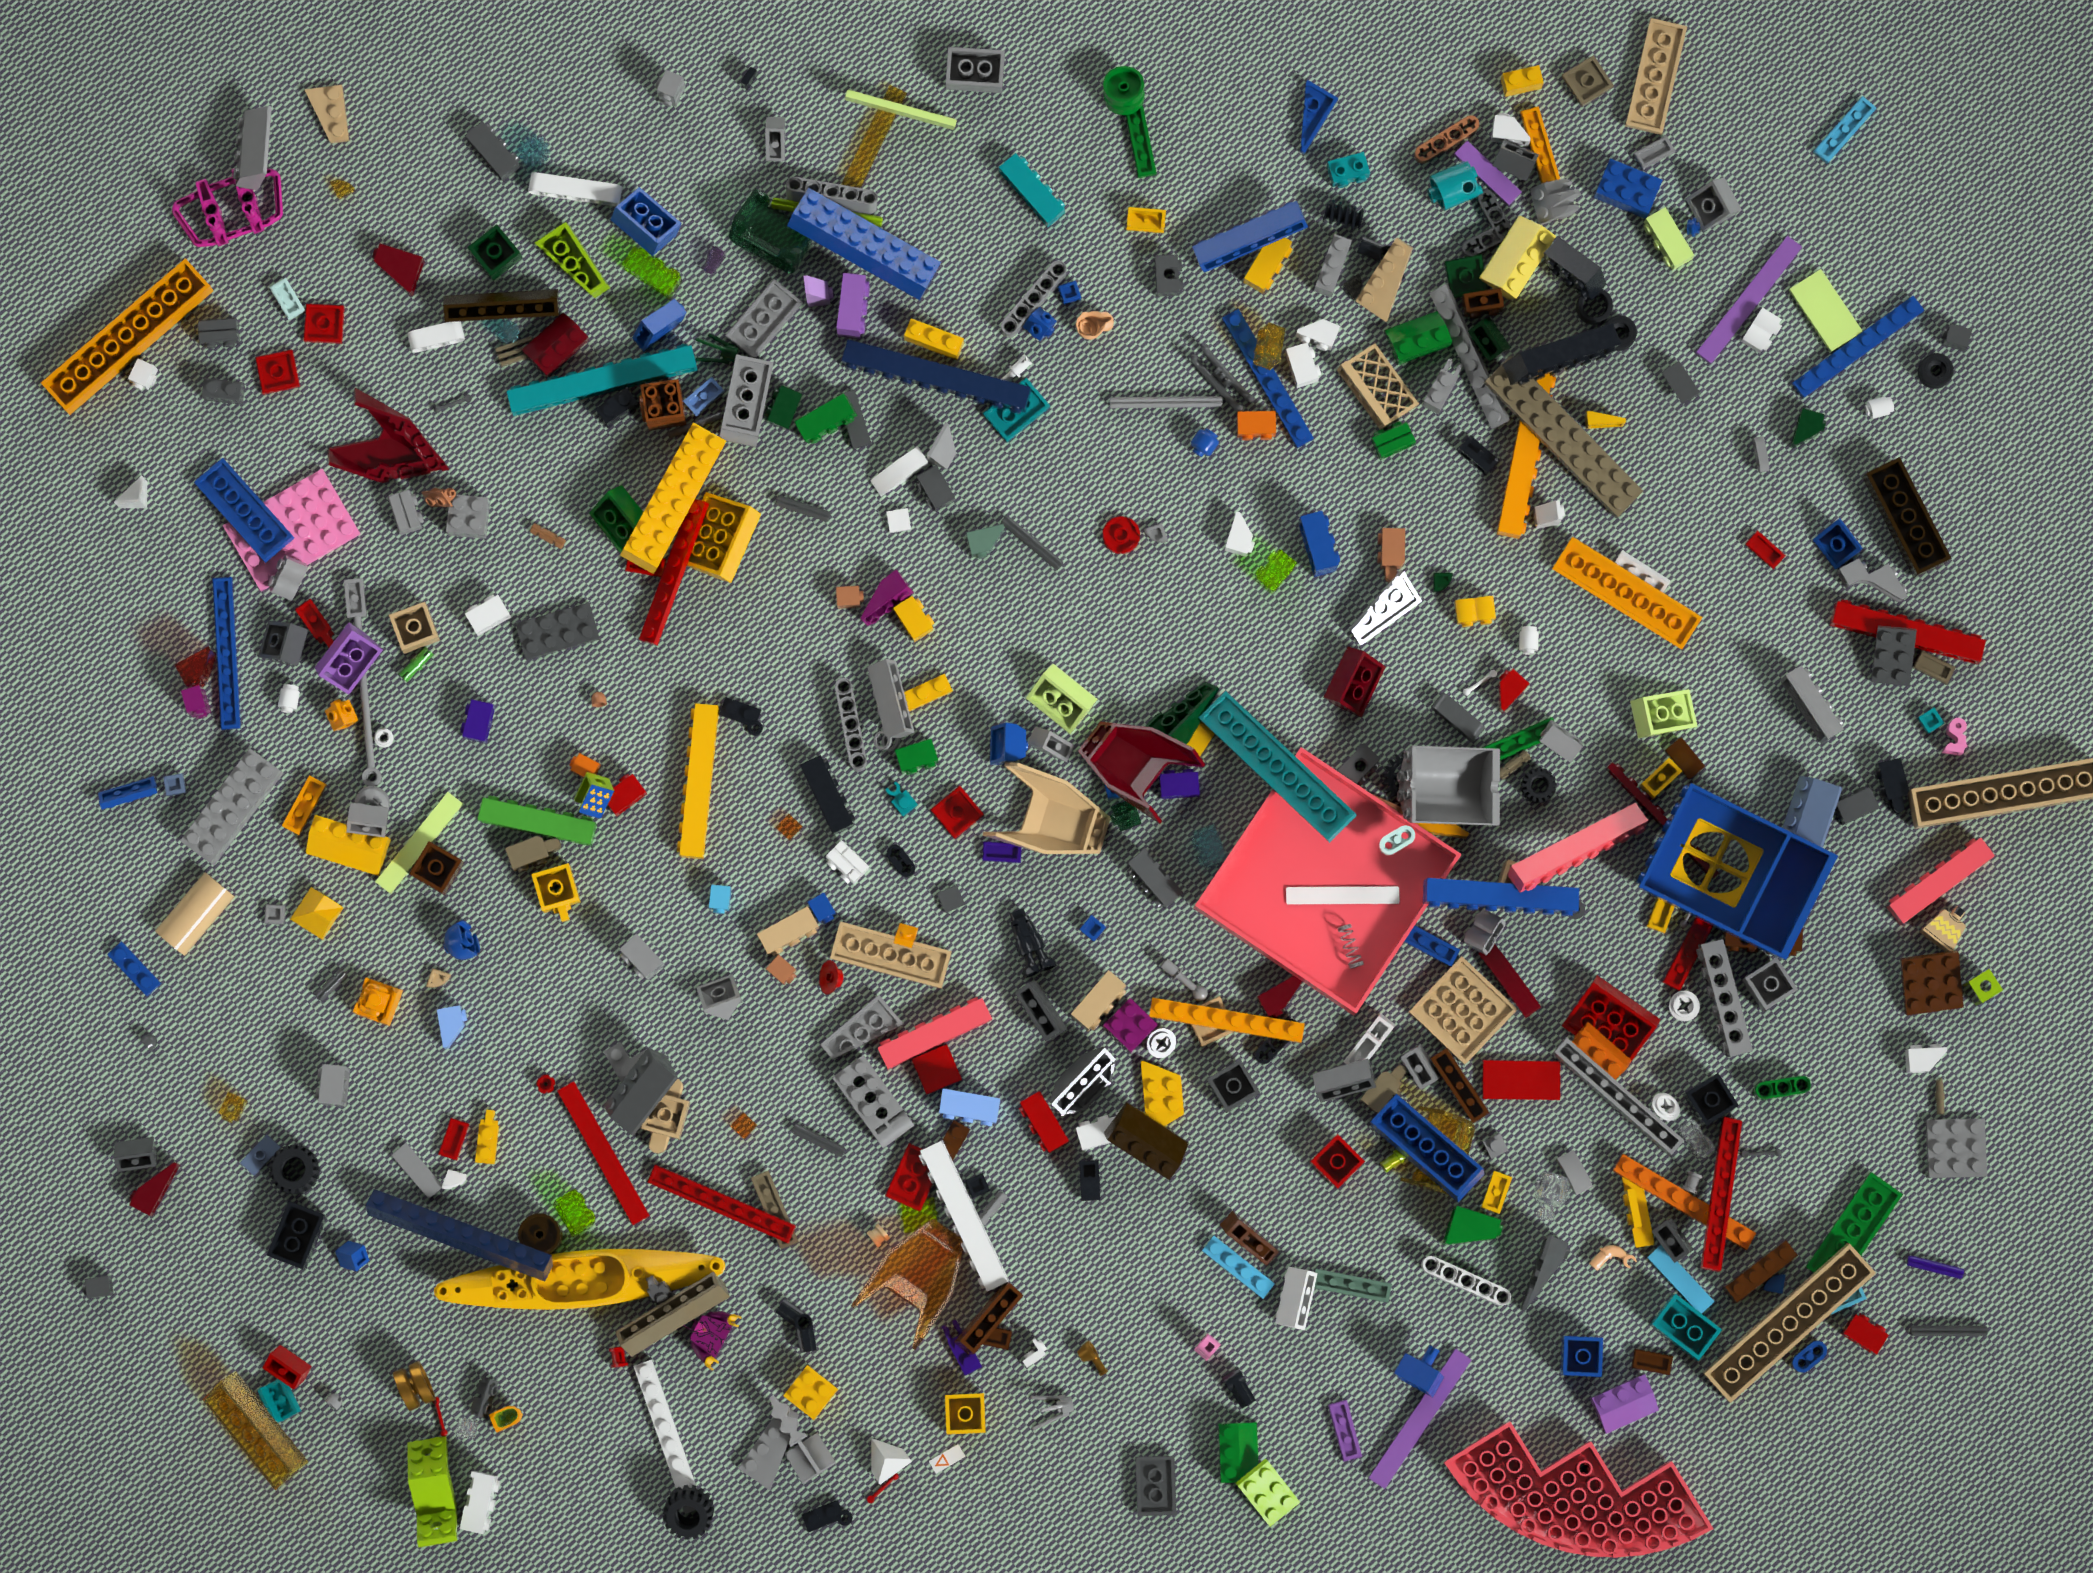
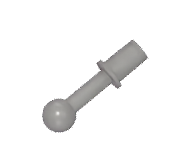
(1199, 992)

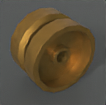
(411, 1387)

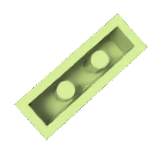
(1668, 239)

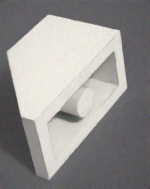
(1509, 129)
(1240, 537)

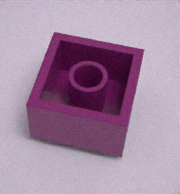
(1130, 1025)

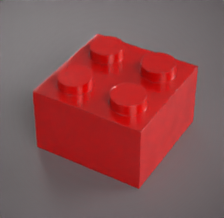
(1336, 1161)

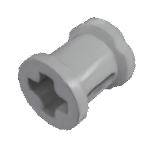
(1692, 1182)

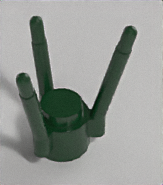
(728, 350)

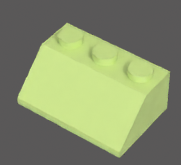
(1061, 698)

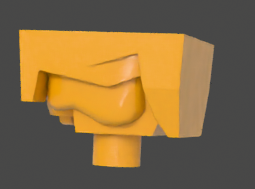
(377, 1001)

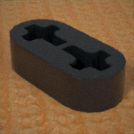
(904, 858)

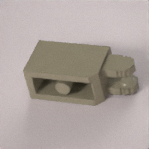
(531, 852)
(1386, 1087)

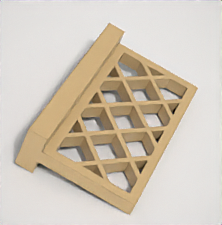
(1363, 391)

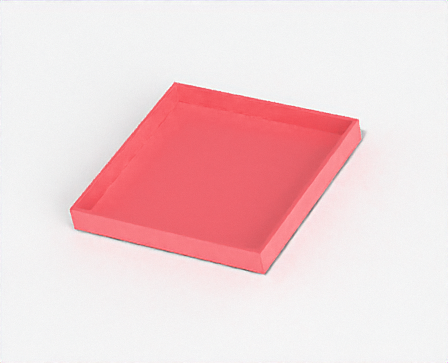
(1286, 851)

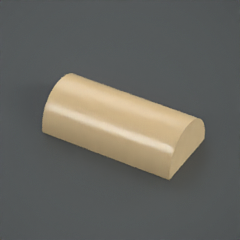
(194, 914)

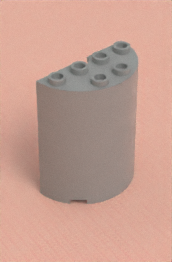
(1450, 785)

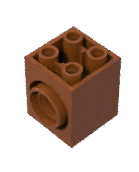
(662, 405)

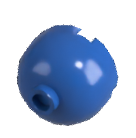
(460, 942)

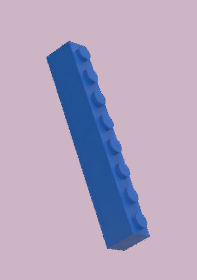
(1500, 896)

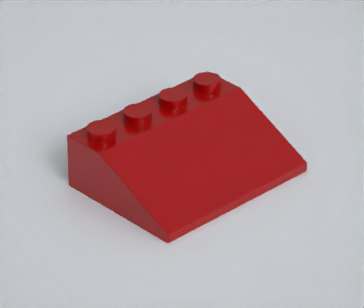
(1614, 1016)

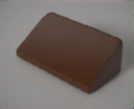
(1685, 758)

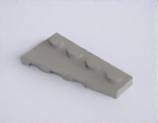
(862, 1028)
(767, 1453)

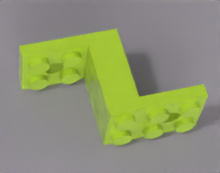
(432, 1491)

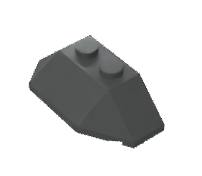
(1083, 1081)

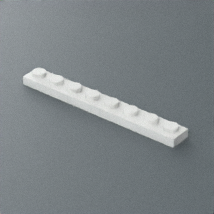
(665, 1426)

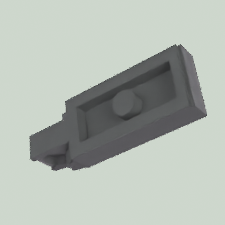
(658, 1291)

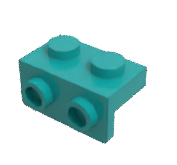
(279, 1400)

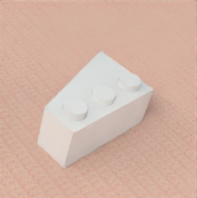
(479, 1502)

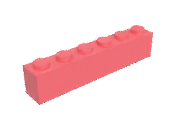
(1940, 881)
(934, 1033)

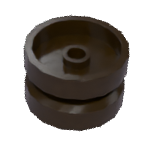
(551, 1231)

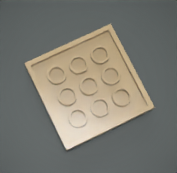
(1463, 1010)

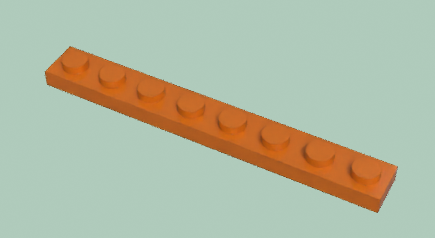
(1678, 1198)

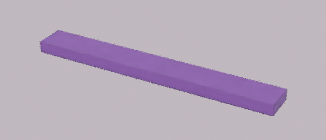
(1749, 300)
(1419, 1421)

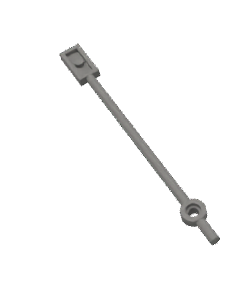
(356, 609)

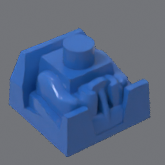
(1007, 743)

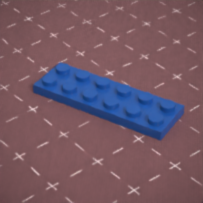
(244, 510)

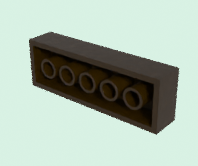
(1906, 517)

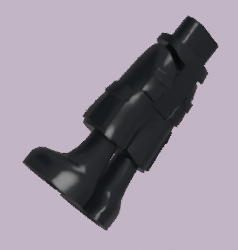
(1029, 941)

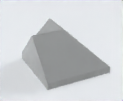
(943, 449)
(720, 997)

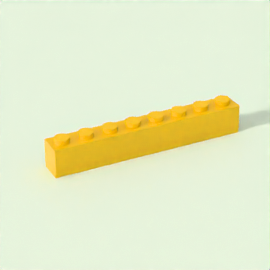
(699, 781)

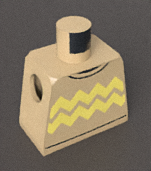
(1945, 929)

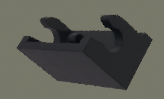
(1478, 455)

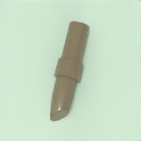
(1939, 1096)

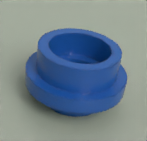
(1693, 227)

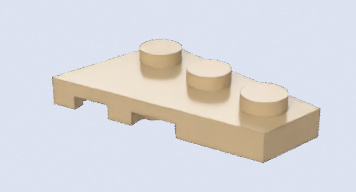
(331, 111)

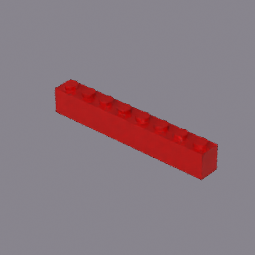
(1928, 637)

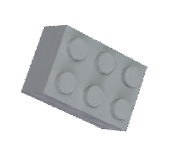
(975, 69)

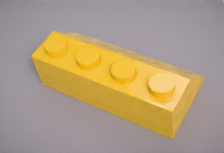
(331, 842)

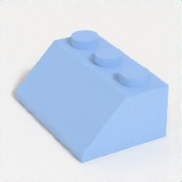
(969, 1107)

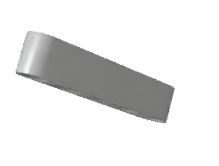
(841, 194)
(1035, 290)
(846, 716)

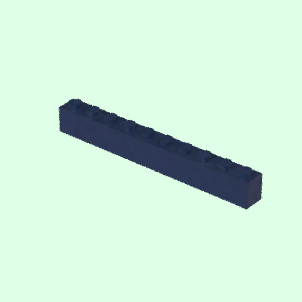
(936, 376)
(459, 1235)

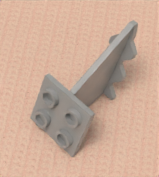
(808, 1457)

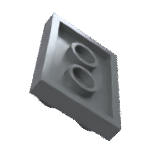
(1893, 655)
(1155, 1485)

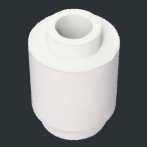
(1879, 407)
(1528, 640)
(288, 698)

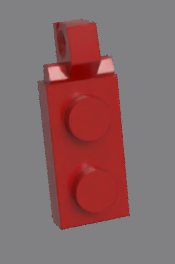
(315, 622)

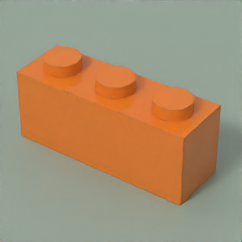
(1601, 1050)

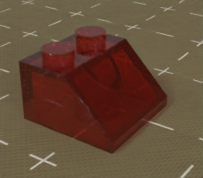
(197, 668)

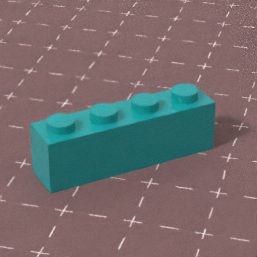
(1032, 190)

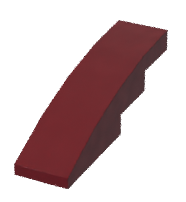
(1510, 981)

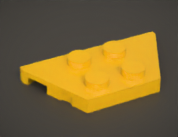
(1161, 1093)

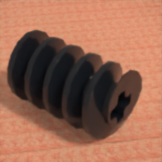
(1343, 215)

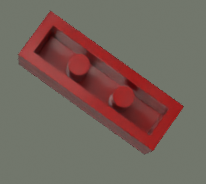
(1043, 1122)

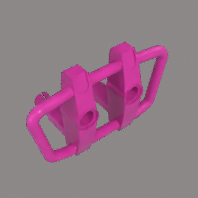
(215, 220)

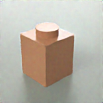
(849, 597)
(782, 970)

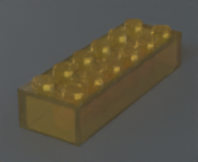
(255, 1430)

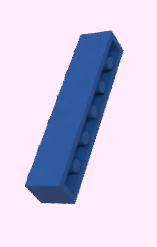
(1250, 236)

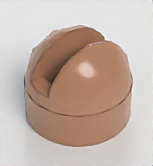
(598, 699)

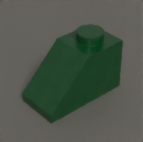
(1807, 426)

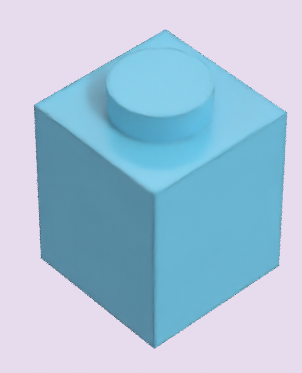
(720, 899)

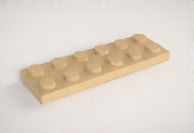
(1656, 76)
(878, 953)

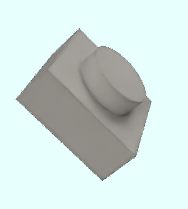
(1495, 1146)

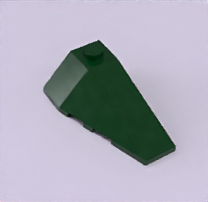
(1183, 718)

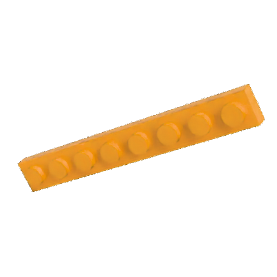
(1227, 1020)

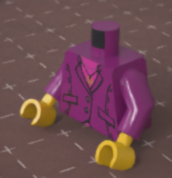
(710, 1334)

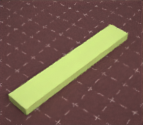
(900, 109)
(413, 848)

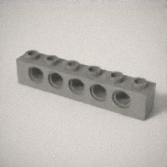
(1723, 968)

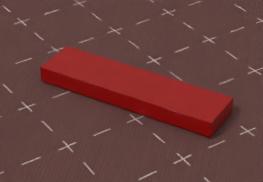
(1687, 954)

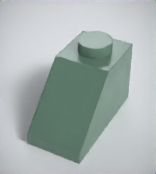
(984, 540)

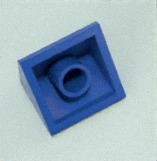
(1837, 544)

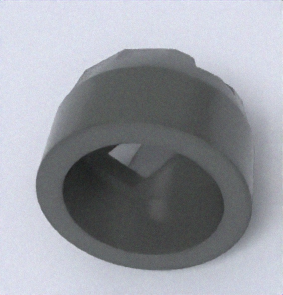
(149, 1041)

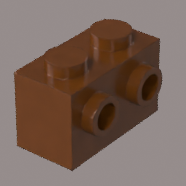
(1483, 302)

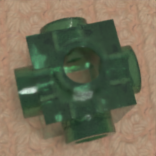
(1125, 816)

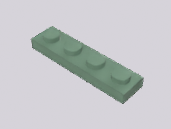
(1353, 1285)

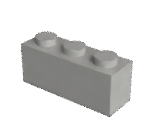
(1332, 265)

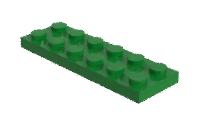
(1858, 1221)

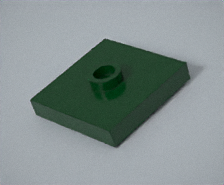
(1464, 275)

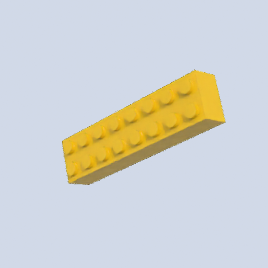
(673, 498)

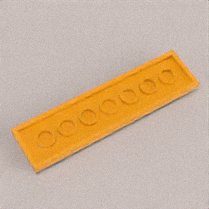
(1627, 592)

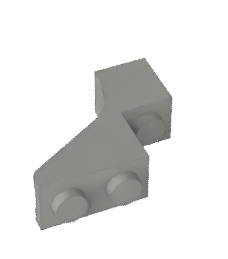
(1883, 579)

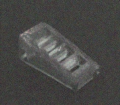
(467, 1428)

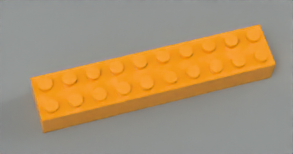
(127, 336)

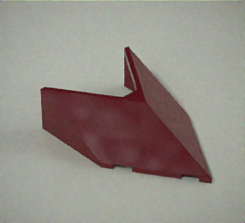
(397, 452)

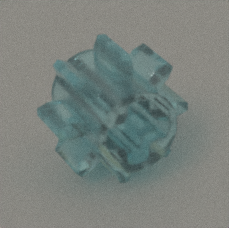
(507, 331)

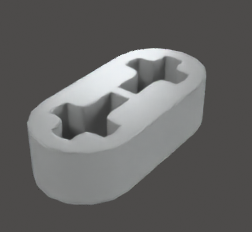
(1760, 454)

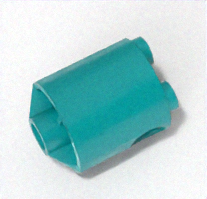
(1454, 186)

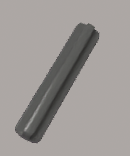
(803, 508)
(818, 1140)

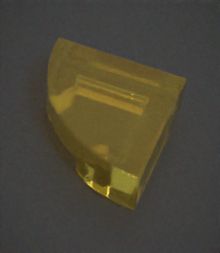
(342, 188)

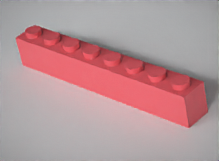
(1577, 848)

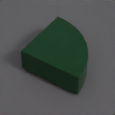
(1441, 581)

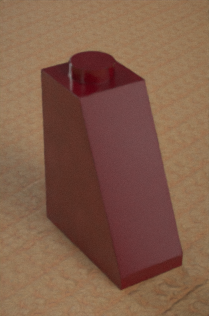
(400, 266)

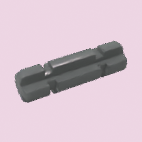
(331, 985)

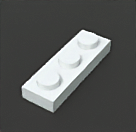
(1642, 571)

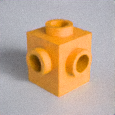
(341, 714)

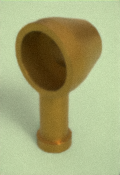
(1087, 1353)

